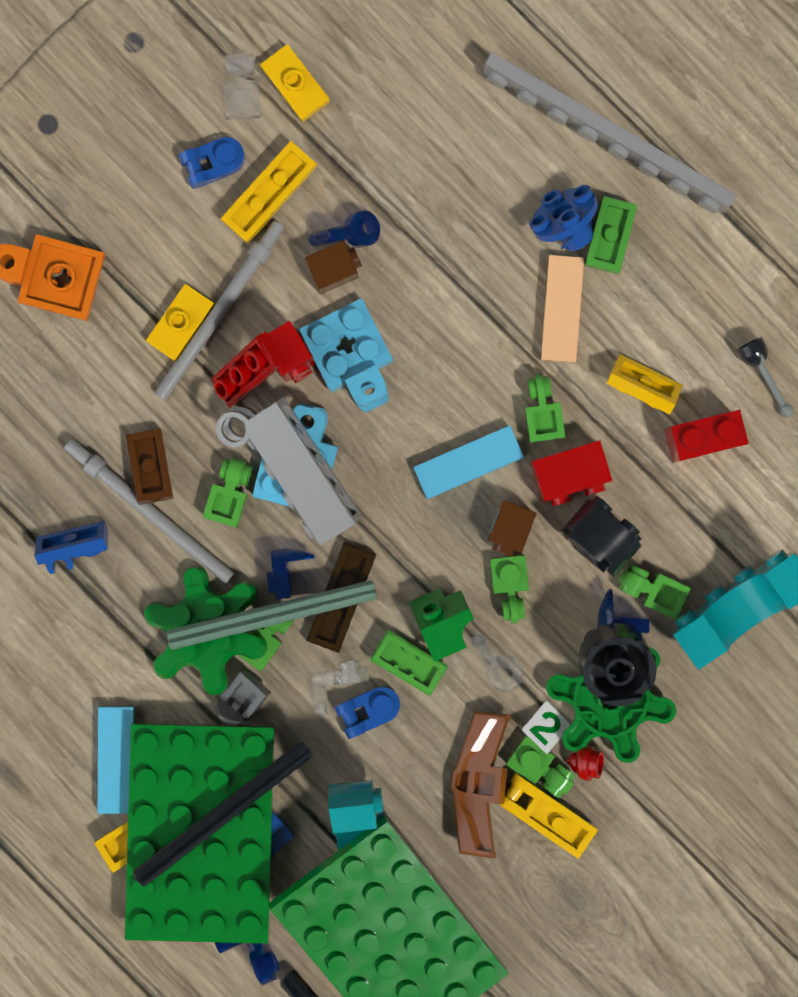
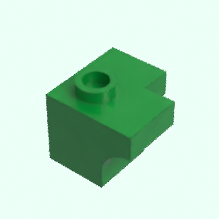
(442, 621)

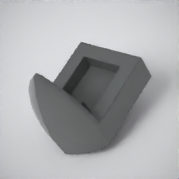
(241, 699)

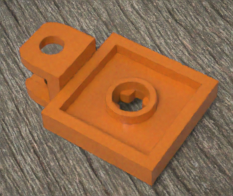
(35, 271)

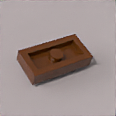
(149, 466)

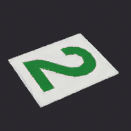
(546, 727)

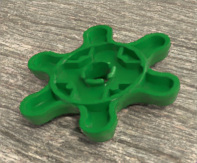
(198, 605)
(615, 723)

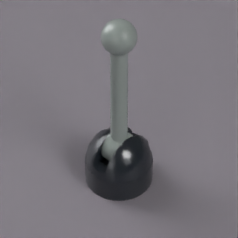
(754, 354)

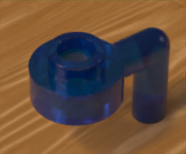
(350, 231)
(263, 962)

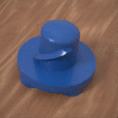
(566, 217)

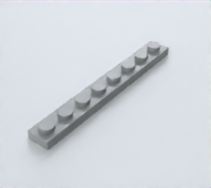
(596, 127)

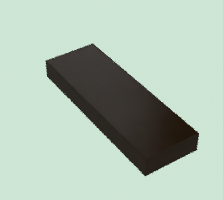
(332, 626)

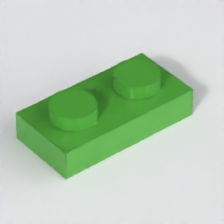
(610, 235)

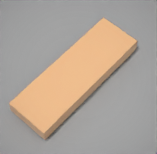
(562, 309)

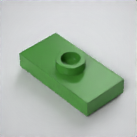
(408, 662)

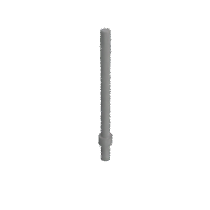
(258, 254)
(96, 467)

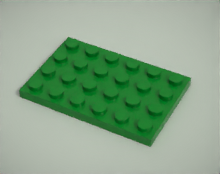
(225, 881)
(385, 924)

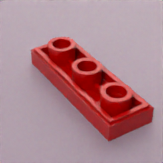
(247, 370)

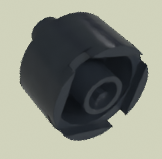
(602, 537)
(635, 667)

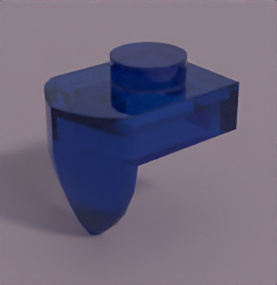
(279, 578)
(606, 615)

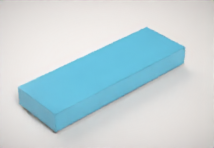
(468, 462)
(114, 758)

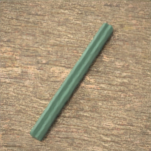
(271, 614)

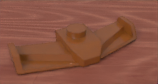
(478, 783)

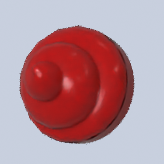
(587, 763)

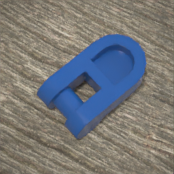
(225, 156)
(380, 704)

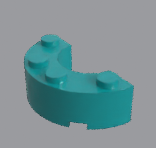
(738, 608)
(354, 809)

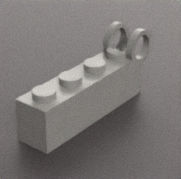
(297, 465)

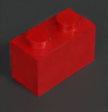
(294, 352)
(706, 436)
(571, 472)

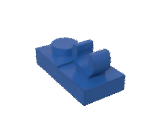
(70, 544)

